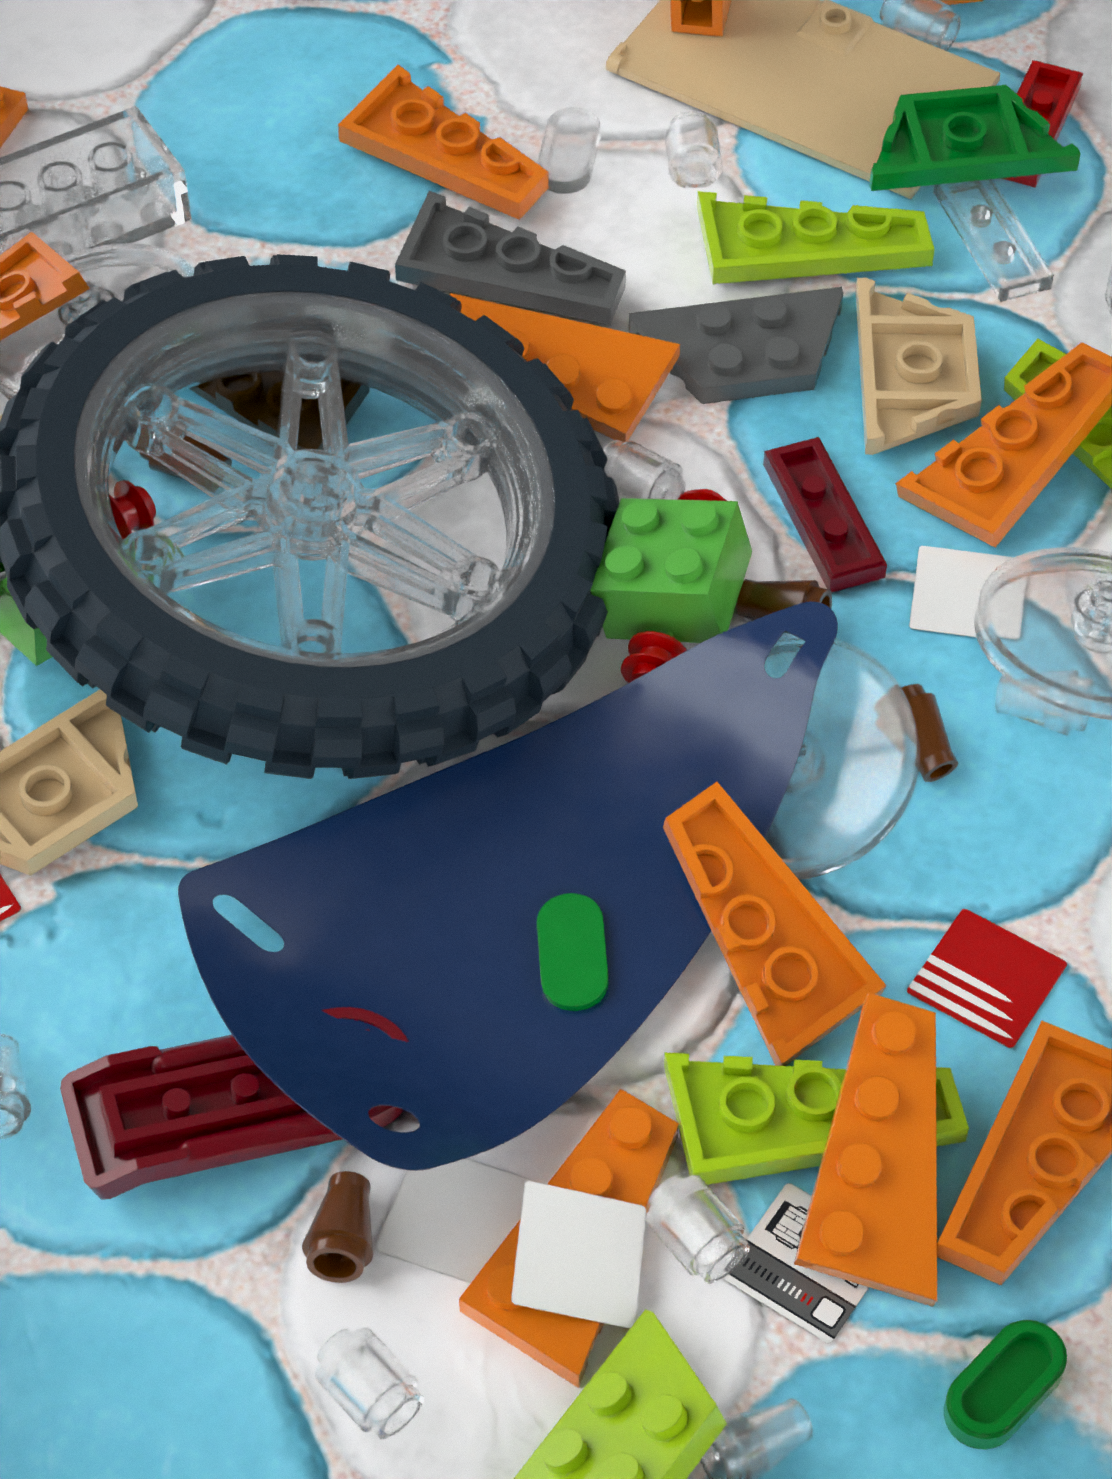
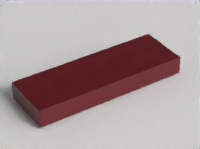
(824, 514)

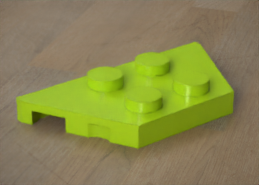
(634, 1417)

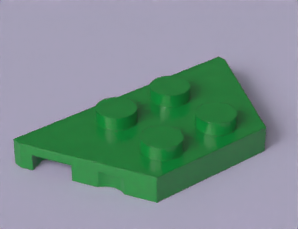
(966, 139)

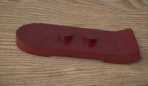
(188, 1111)

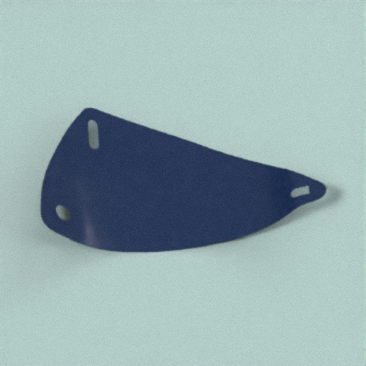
(437, 892)

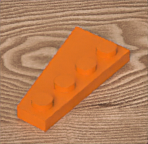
(431, 141)
(34, 283)
(604, 369)
(1017, 450)
(776, 938)
(1036, 1156)
(615, 1159)
(878, 1171)

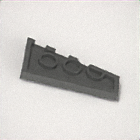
(484, 261)

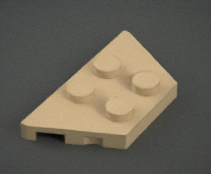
(913, 367)
(63, 784)

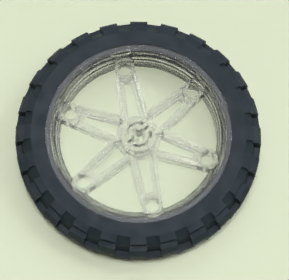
(304, 703)

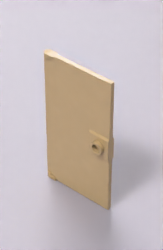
(796, 74)

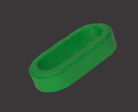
(572, 952)
(1005, 1384)

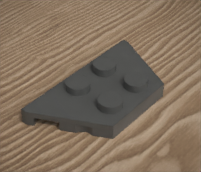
(747, 343)

